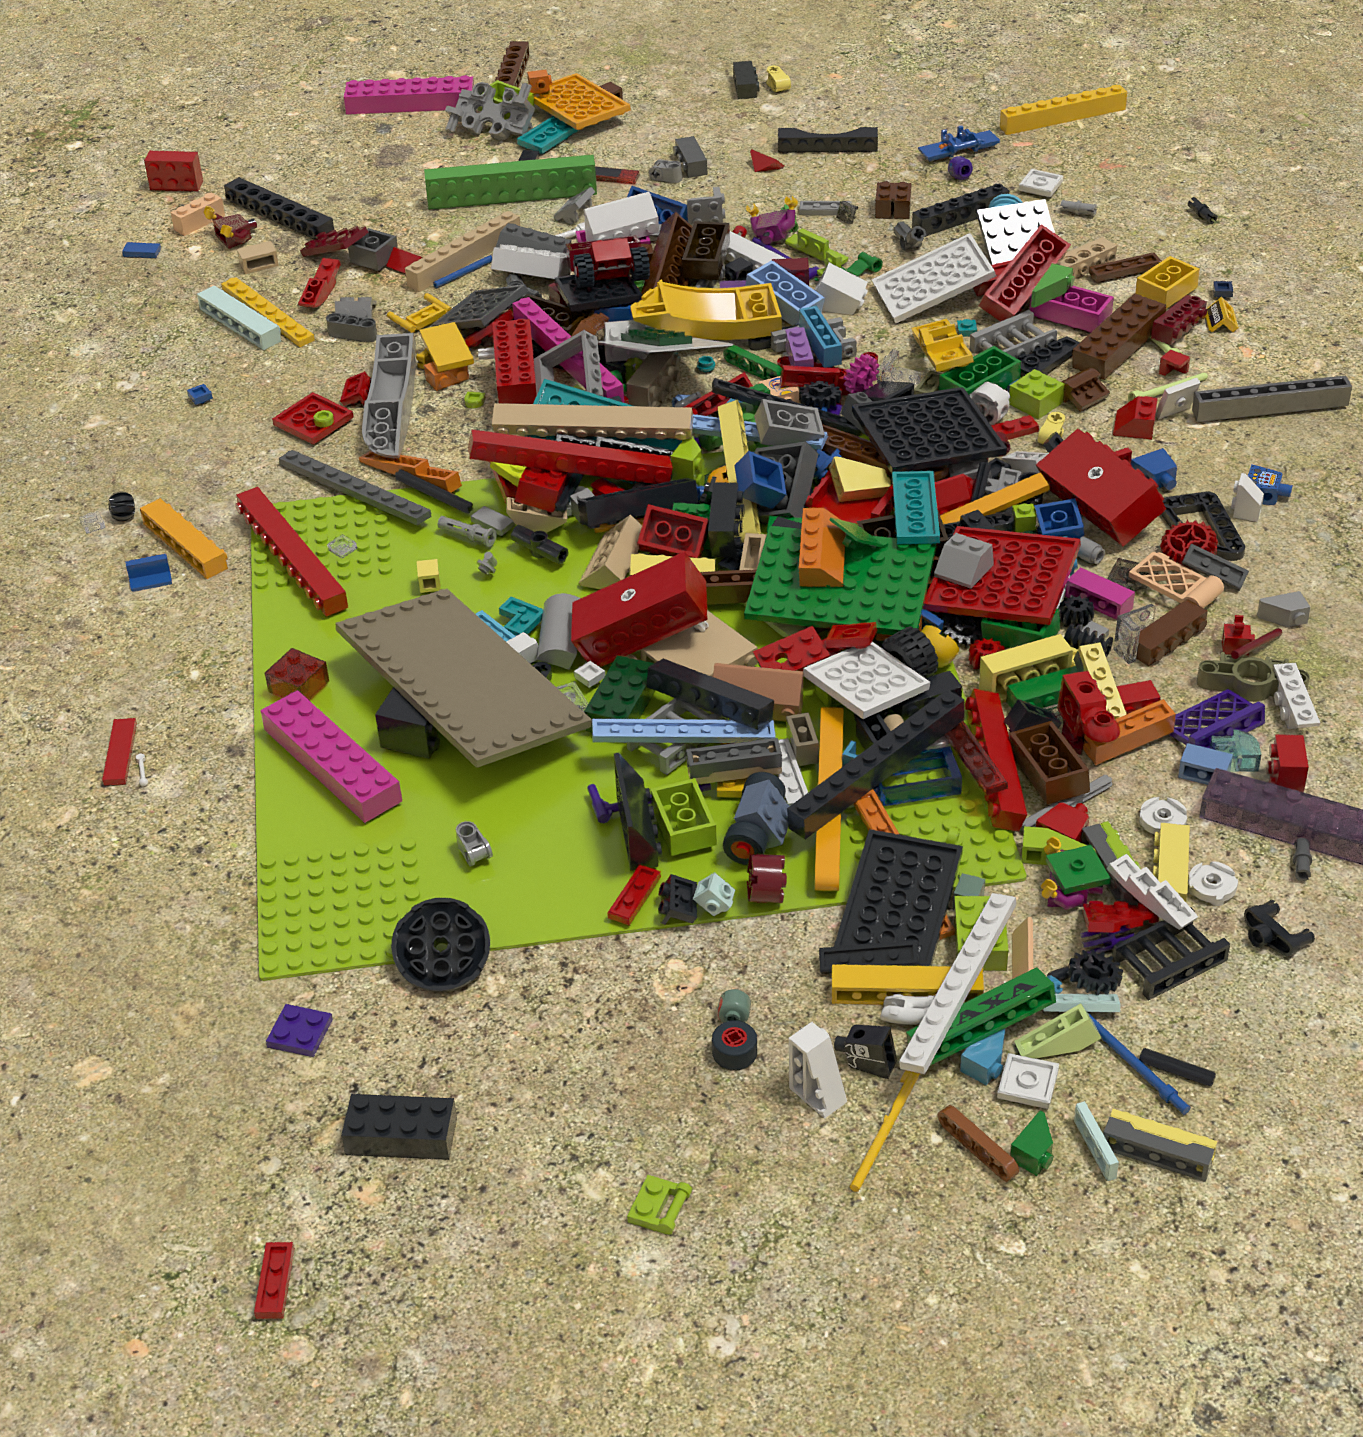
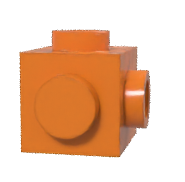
(539, 81)

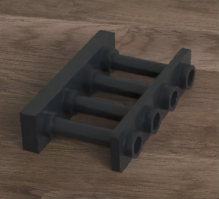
(1172, 973)

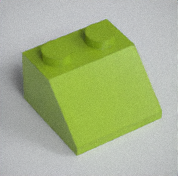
(688, 462)

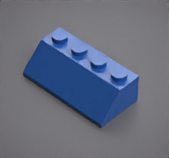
(664, 206)

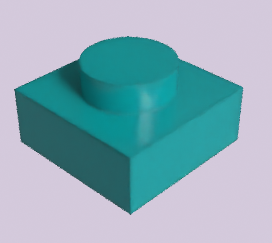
(966, 327)

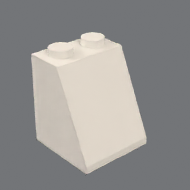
(841, 290)

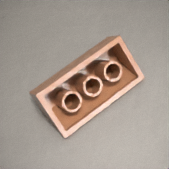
(777, 684)

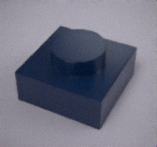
(1223, 289)

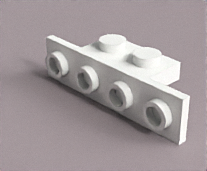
(1293, 698)

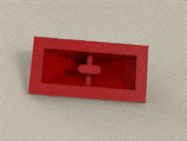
(763, 162)

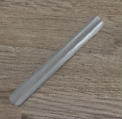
(1096, 787)

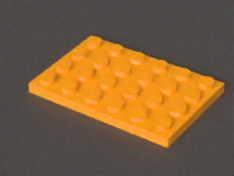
(580, 102)

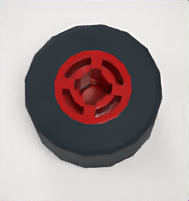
(734, 1045)

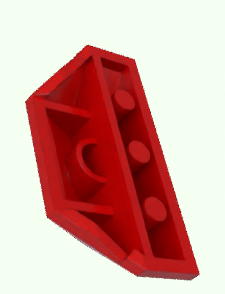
(953, 492)

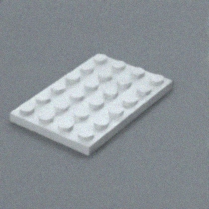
(933, 278)

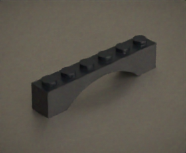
(858, 140)

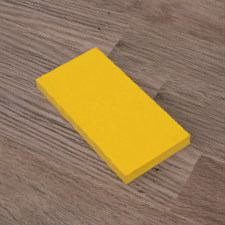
(446, 347)

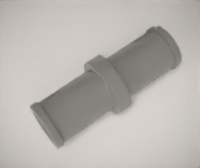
(1078, 207)

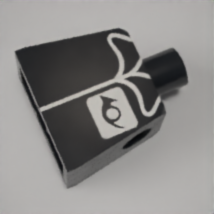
(869, 1049)

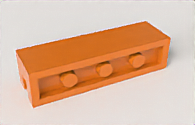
(1136, 730)

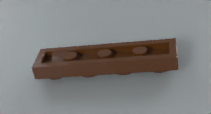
(1124, 267)

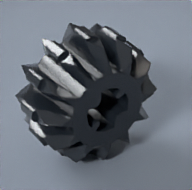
(1076, 611)

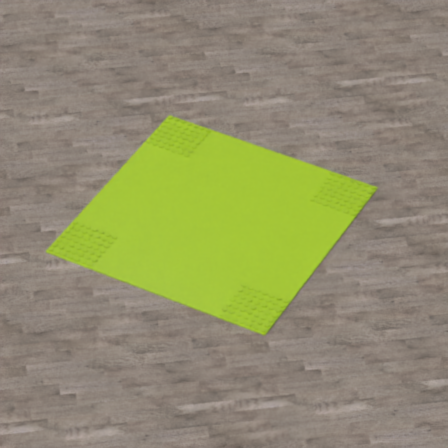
(341, 884)

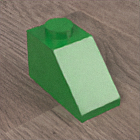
(1034, 1146)

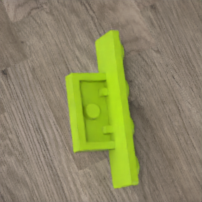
(811, 244)

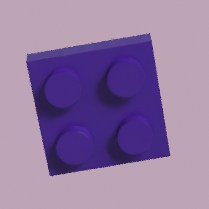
(299, 1030)

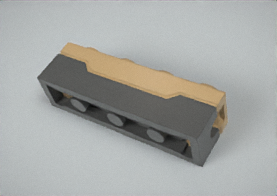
(734, 760)

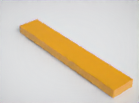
(1001, 499)

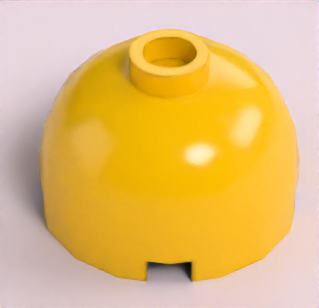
(945, 648)

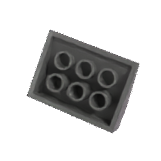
(798, 468)

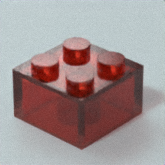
(297, 672)

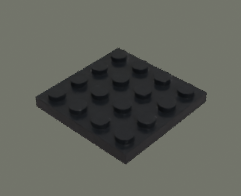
(603, 293)

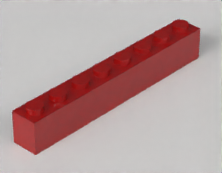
(988, 726)

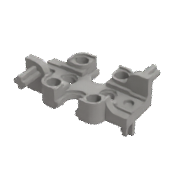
(469, 101)

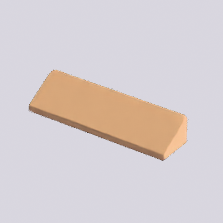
(1022, 948)

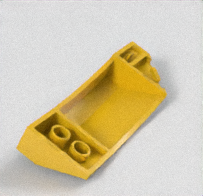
(710, 312)

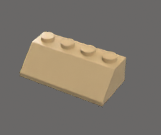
(613, 555)

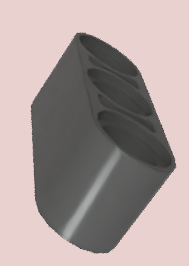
(351, 327)

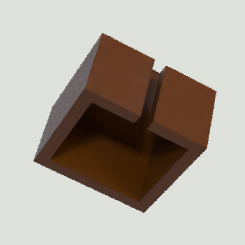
(894, 193)

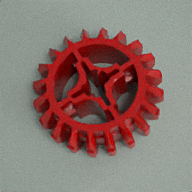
(1180, 537)

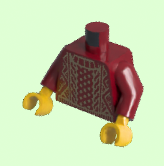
(231, 229)

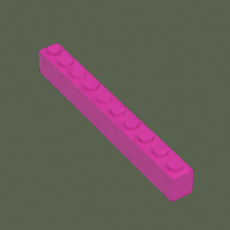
(550, 334)

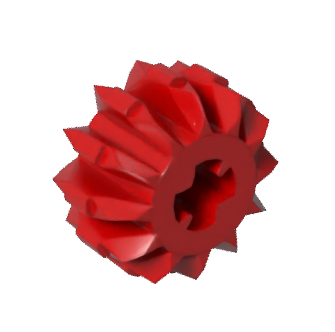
(981, 649)

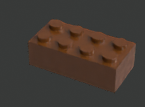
(1050, 762)

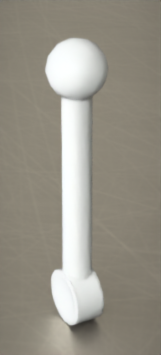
(141, 758)

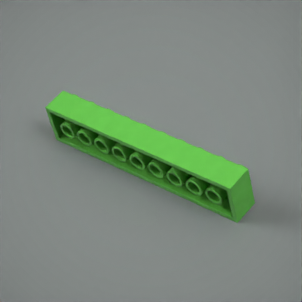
(509, 181)

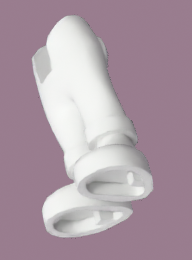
(905, 1009)

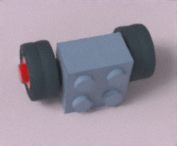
(759, 818)

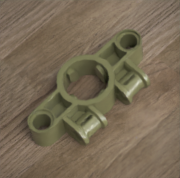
(1229, 674)

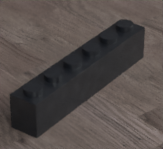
(618, 505)
(710, 693)

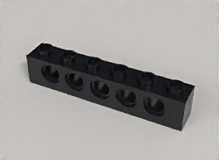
(955, 210)

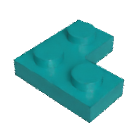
(522, 614)

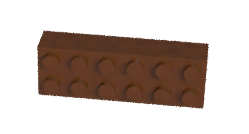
(1118, 336)

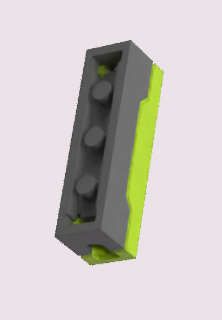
(1108, 849)

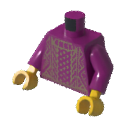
(773, 225)
(1052, 890)

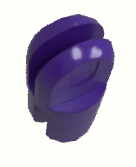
(1106, 937)

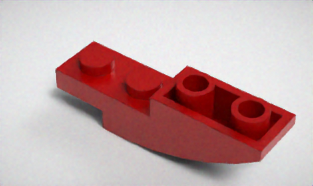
(321, 285)

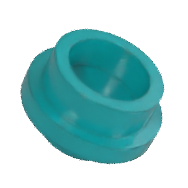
(706, 364)

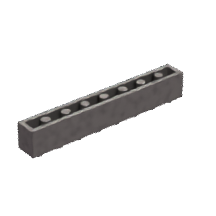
(1271, 398)

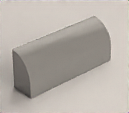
(555, 633)

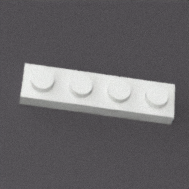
(791, 774)

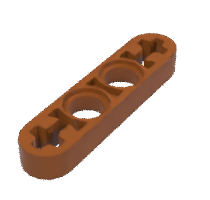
(978, 1143)

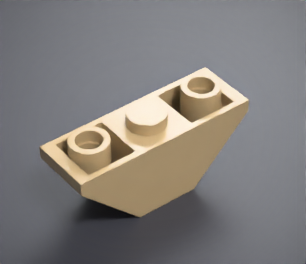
(534, 518)

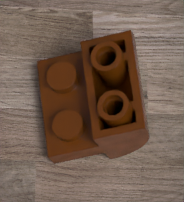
(1084, 389)

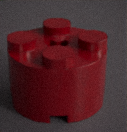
(766, 878)

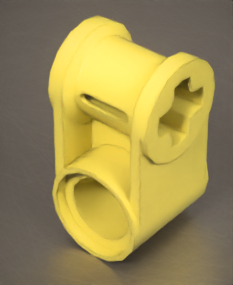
(777, 79)
(1052, 424)

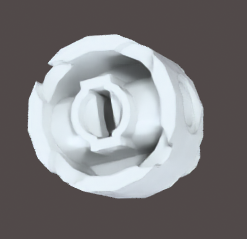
(991, 401)

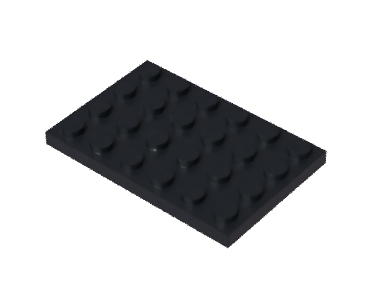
(900, 892)

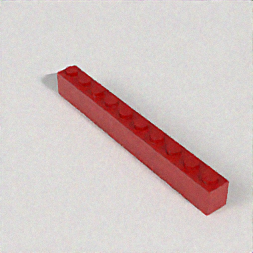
(569, 457)
(291, 551)

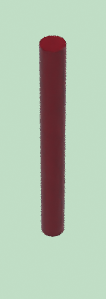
(1256, 643)

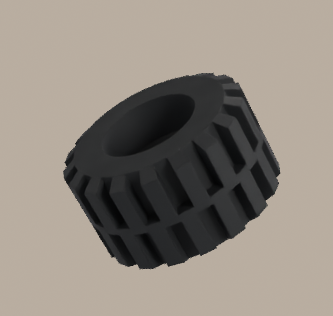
(913, 650)

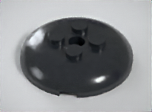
(435, 923)

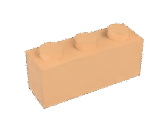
(191, 216)

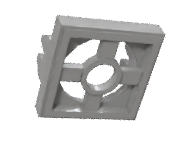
(568, 210)

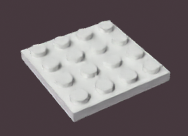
(866, 679)

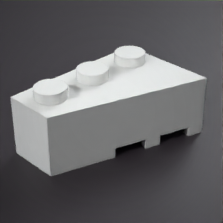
(815, 1070)

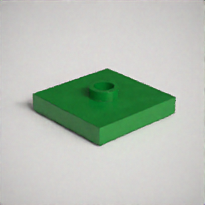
(1077, 869)

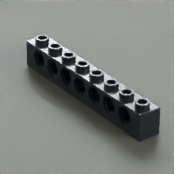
(277, 208)

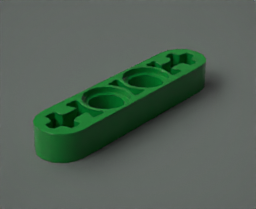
(736, 355)

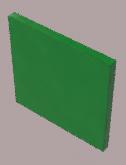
(855, 534)

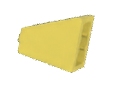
(858, 480)

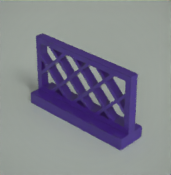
(1244, 720)

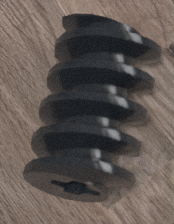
(1077, 638)

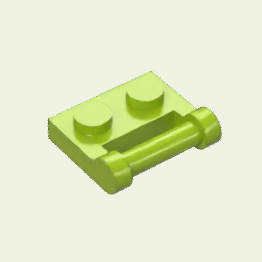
(651, 1201)

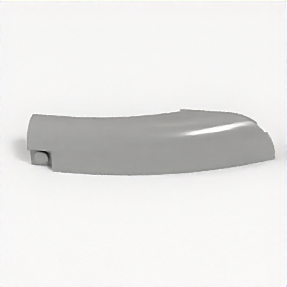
(390, 394)

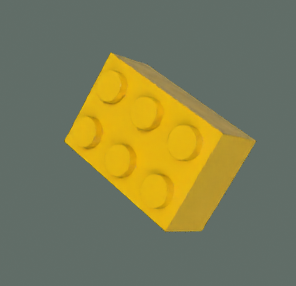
(1168, 281)

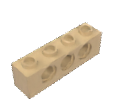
(1088, 255)

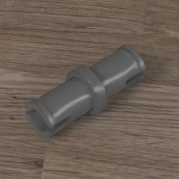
(1302, 859)

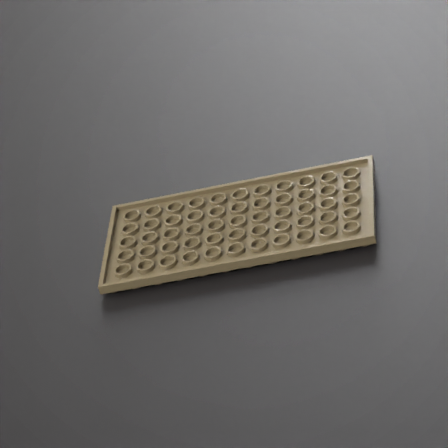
(463, 677)

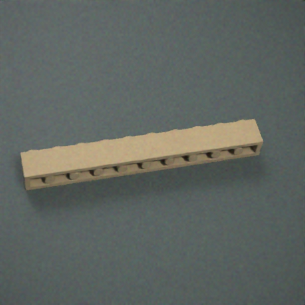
(593, 421)

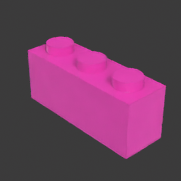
(1105, 595)

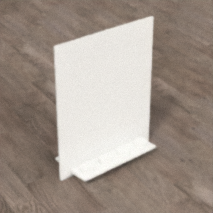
(621, 350)

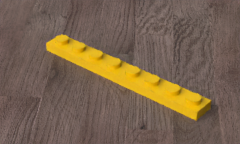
(287, 325)

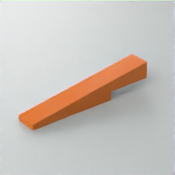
(443, 478)

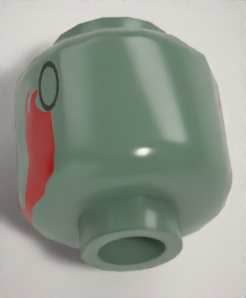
(734, 1005)

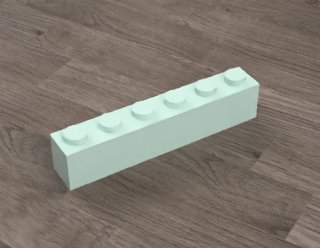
(239, 317)

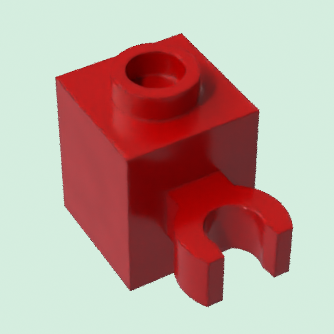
(1236, 635)

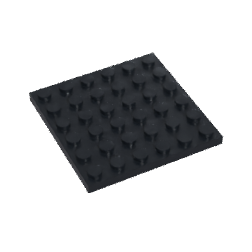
(928, 430)

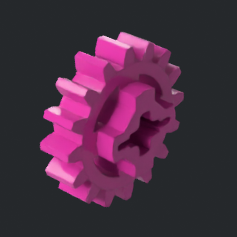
(861, 374)

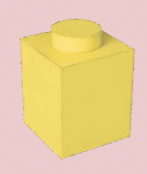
(428, 575)

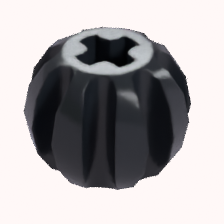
(121, 506)

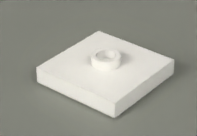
(1041, 183)
(1177, 398)
(1028, 1081)

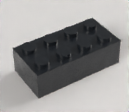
(399, 1126)

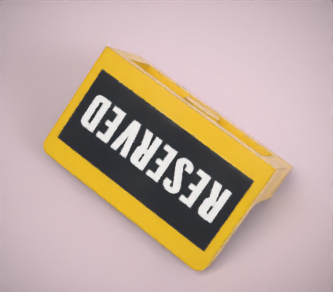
(1221, 313)

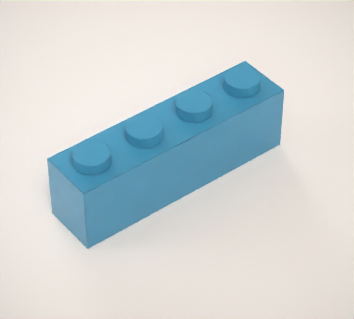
(820, 336)

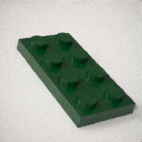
(656, 337)

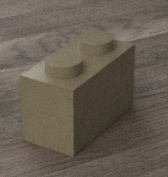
(802, 739)

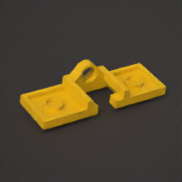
(942, 345)

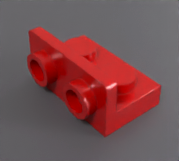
(356, 389)

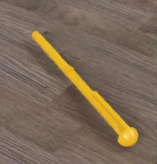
(909, 1079)

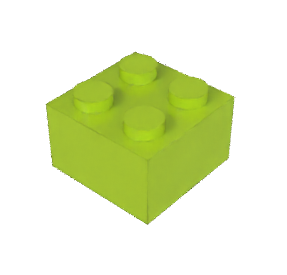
(1036, 394)

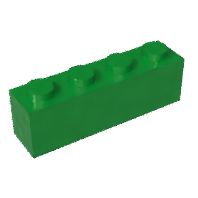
(1039, 691)

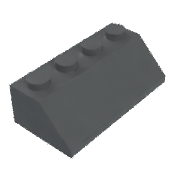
(527, 237)

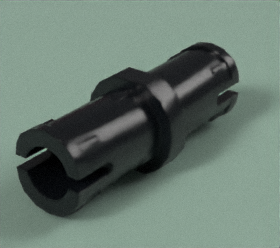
(1202, 210)

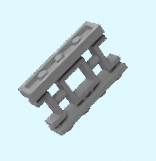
(849, 345)

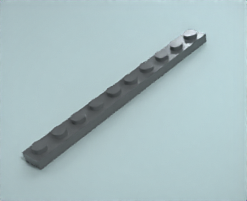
(355, 487)

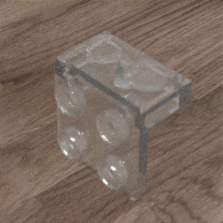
(890, 371)
(1128, 631)

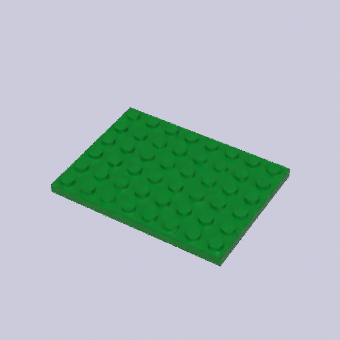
(878, 585)

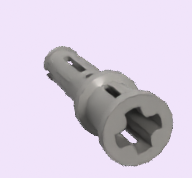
(474, 532)

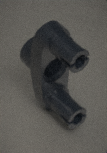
(1266, 931)

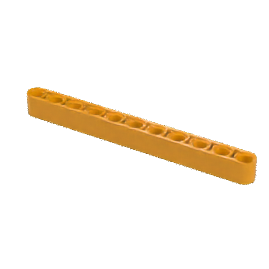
(828, 837)

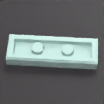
(1090, 1002)
(1096, 1141)

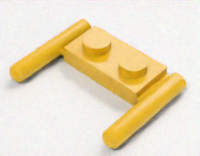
(422, 317)

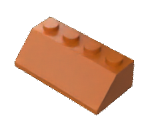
(821, 550)

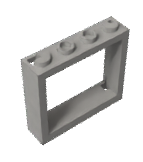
(581, 341)

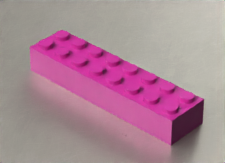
(404, 94)
(331, 756)

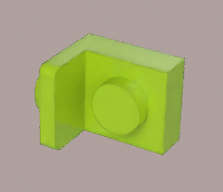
(833, 258)

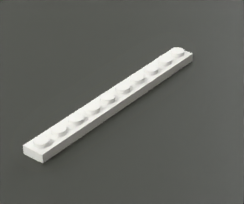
(957, 984)

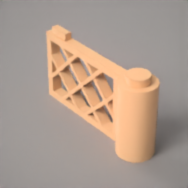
(1200, 592)

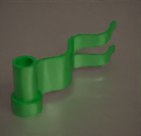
(864, 261)

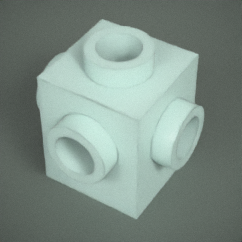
(714, 894)

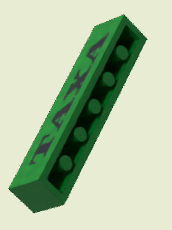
(996, 1011)

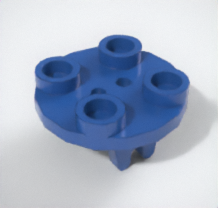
(823, 461)

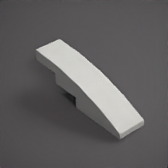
(1156, 896)

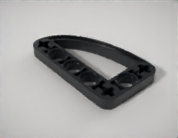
(1200, 503)

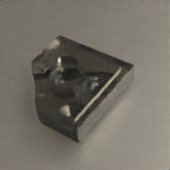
(1120, 573)

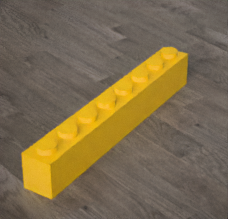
(1063, 109)

